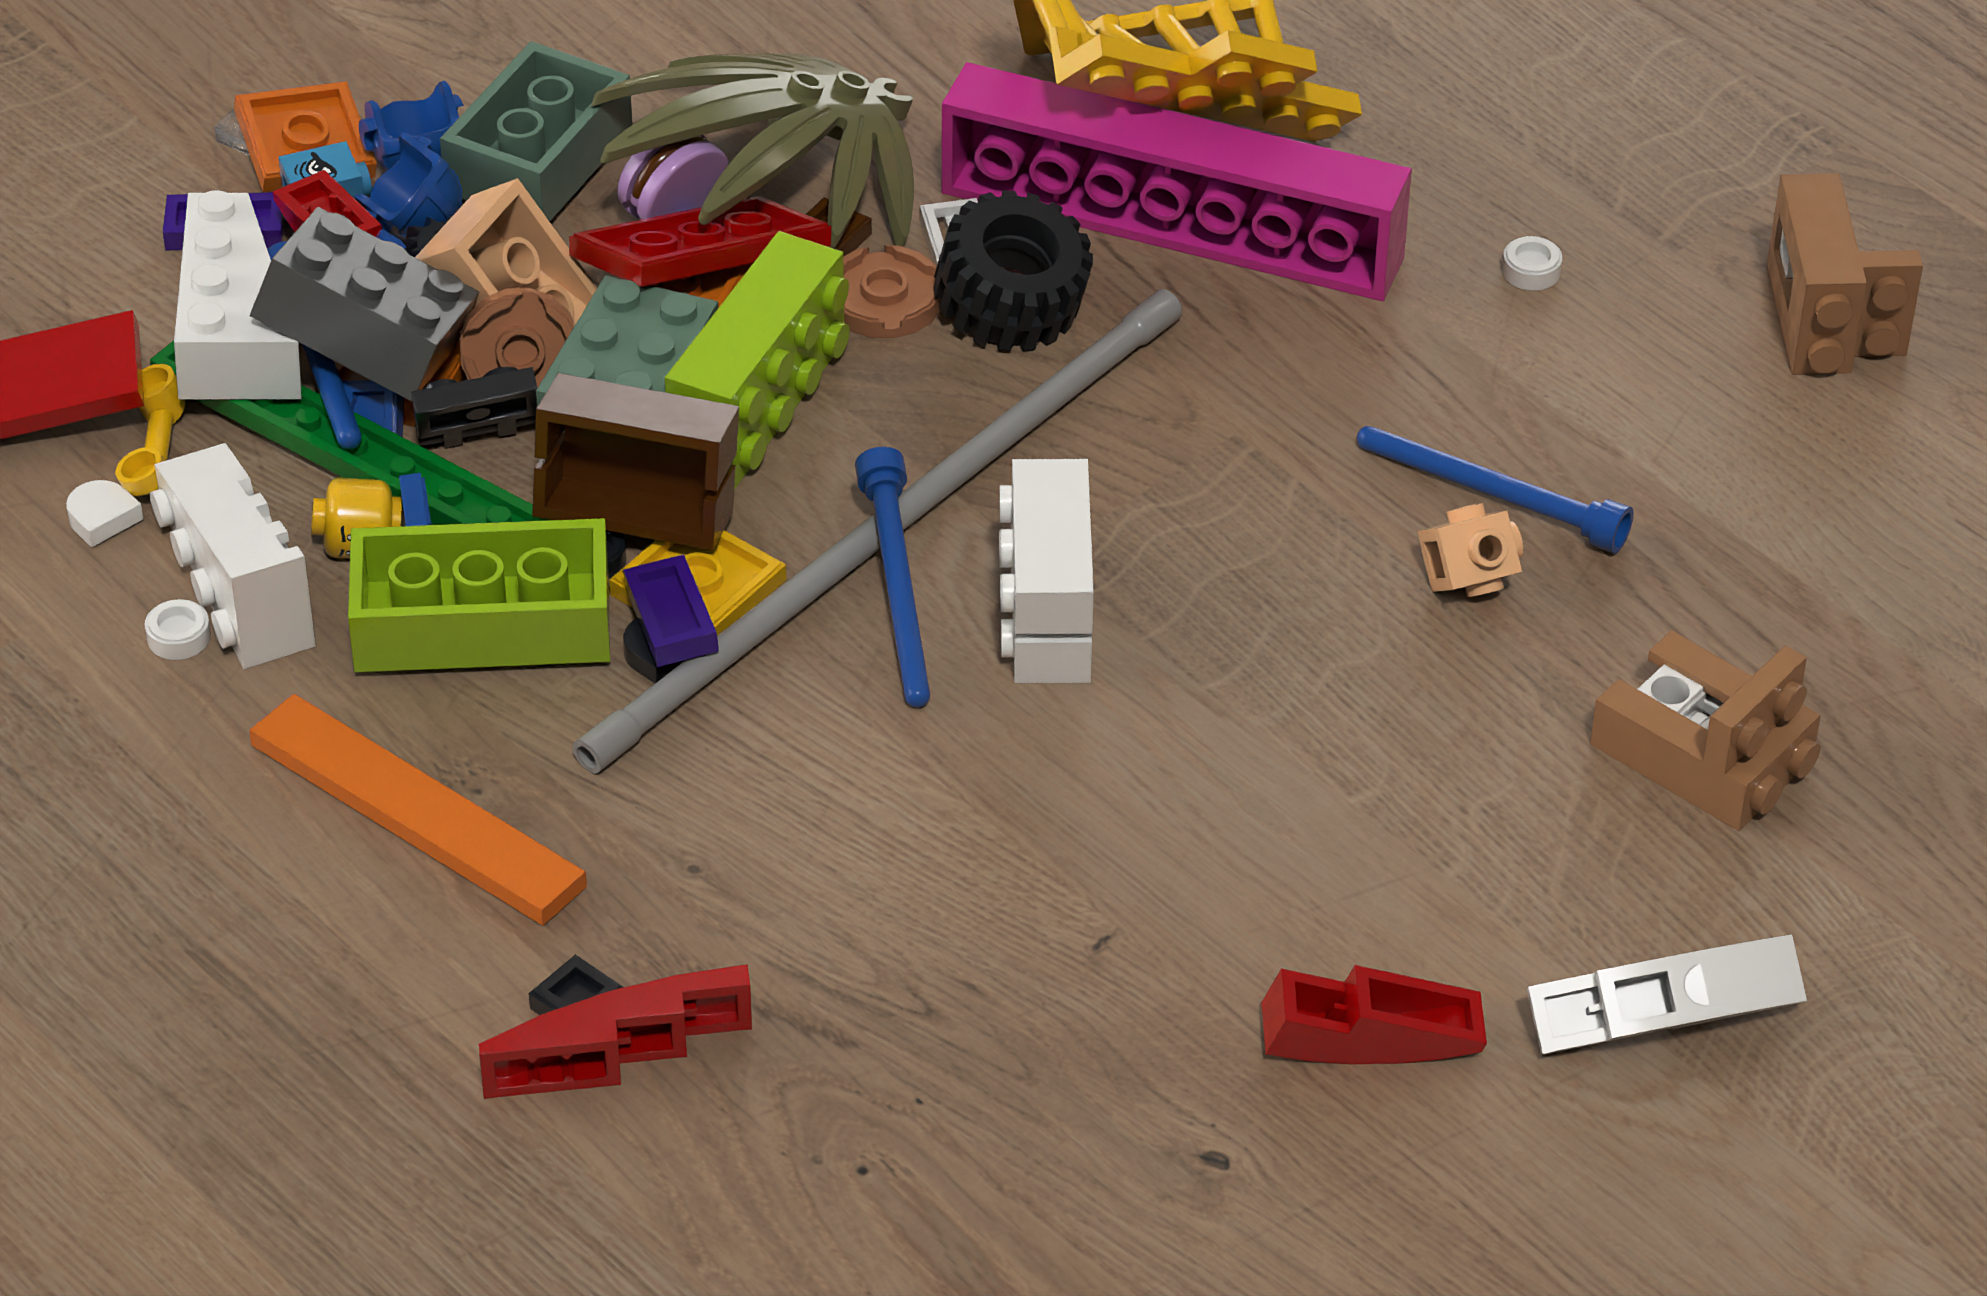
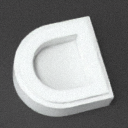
(101, 510)

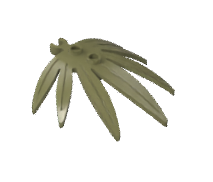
(803, 104)

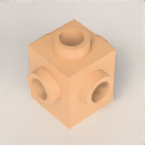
(1471, 550)

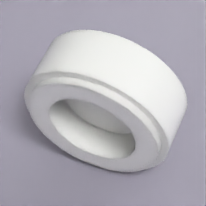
(1532, 263)
(177, 629)

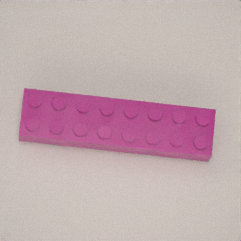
(1179, 180)

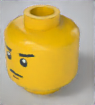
(353, 505)

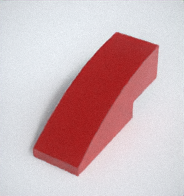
(1370, 1018)

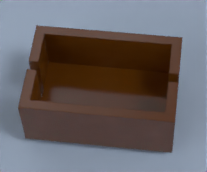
(637, 459)

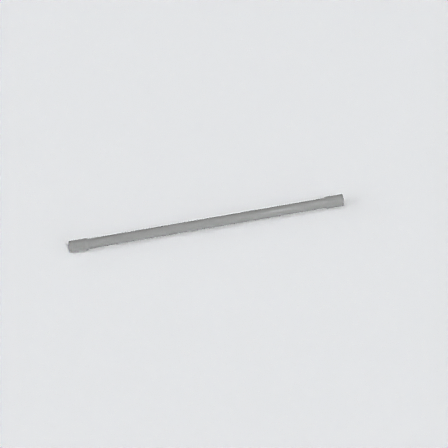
(625, 726)

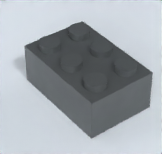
(364, 302)

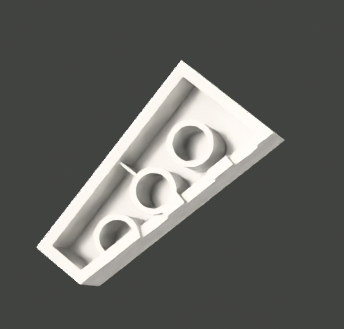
(215, 339)
(235, 555)

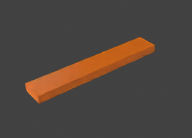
(419, 809)

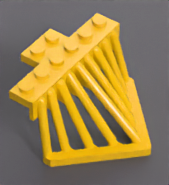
(1227, 79)

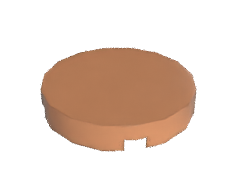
(889, 292)
(514, 330)

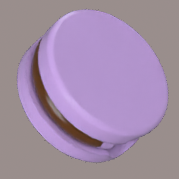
(670, 177)

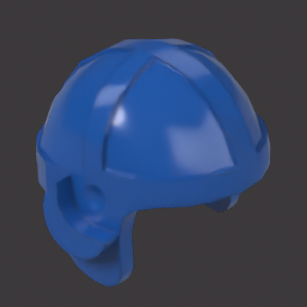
(423, 118)
(413, 189)

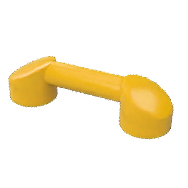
(161, 410)

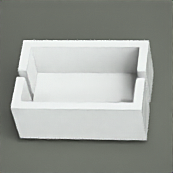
(1049, 571)

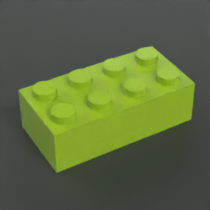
(769, 342)
(479, 595)

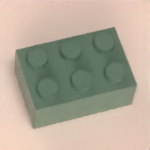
(537, 127)
(630, 335)

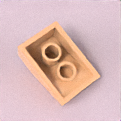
(507, 242)

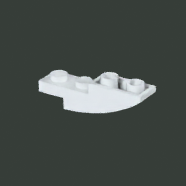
(1666, 993)

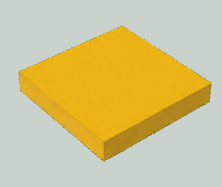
(728, 578)

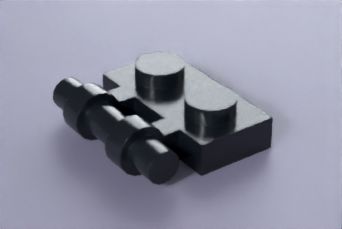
(458, 410)

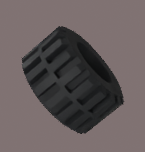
(1005, 304)

